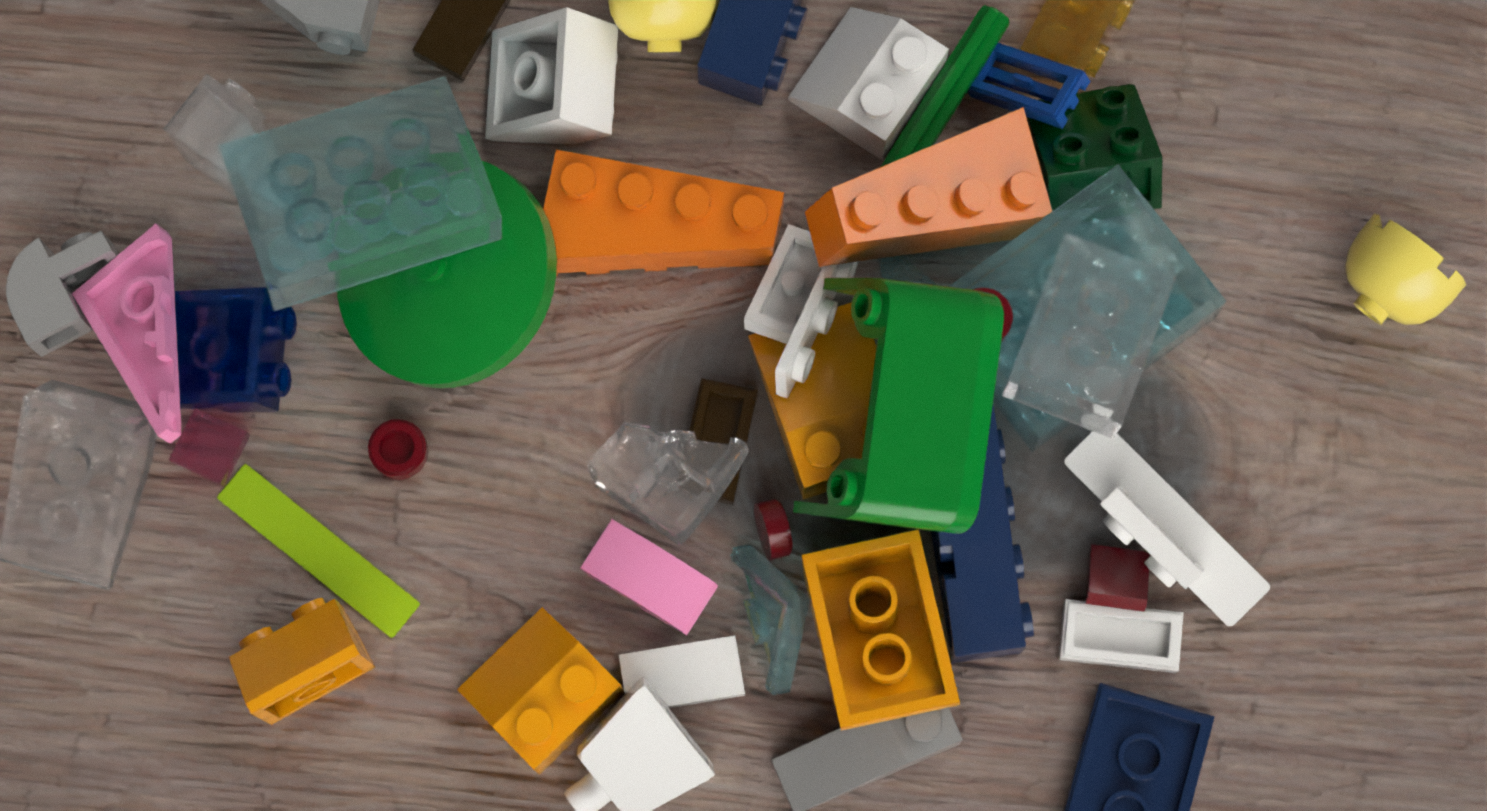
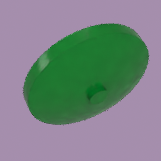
(465, 311)

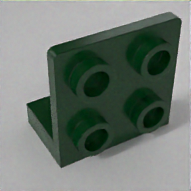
(1100, 133)

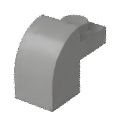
(43, 285)

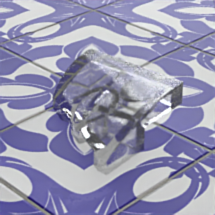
(665, 475)

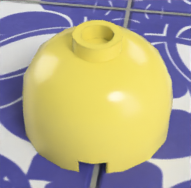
(663, 22)
(1398, 275)

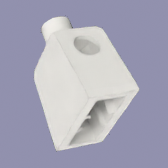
(638, 756)

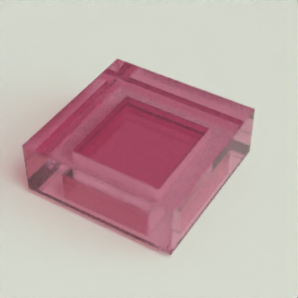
(209, 447)

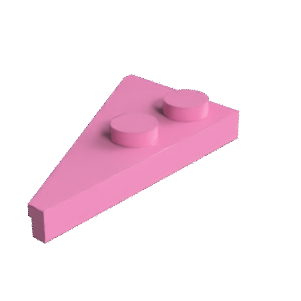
(135, 320)

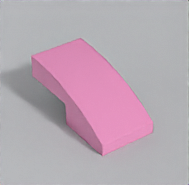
(649, 577)

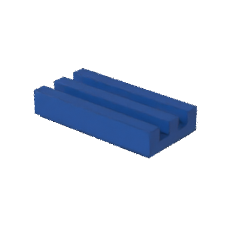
(1061, 99)

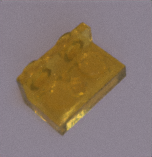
(1074, 31)

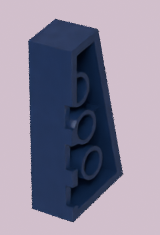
(747, 46)
(982, 570)

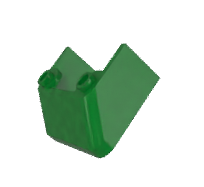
(924, 407)

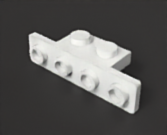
(794, 306)
(1166, 526)

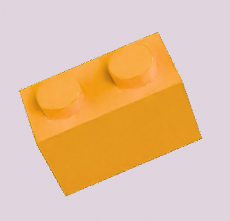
(299, 661)
(541, 690)

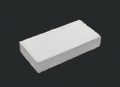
(1121, 637)
(687, 671)

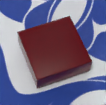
(1117, 578)

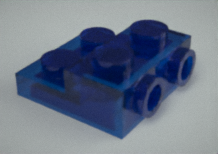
(232, 349)

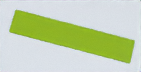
(318, 551)

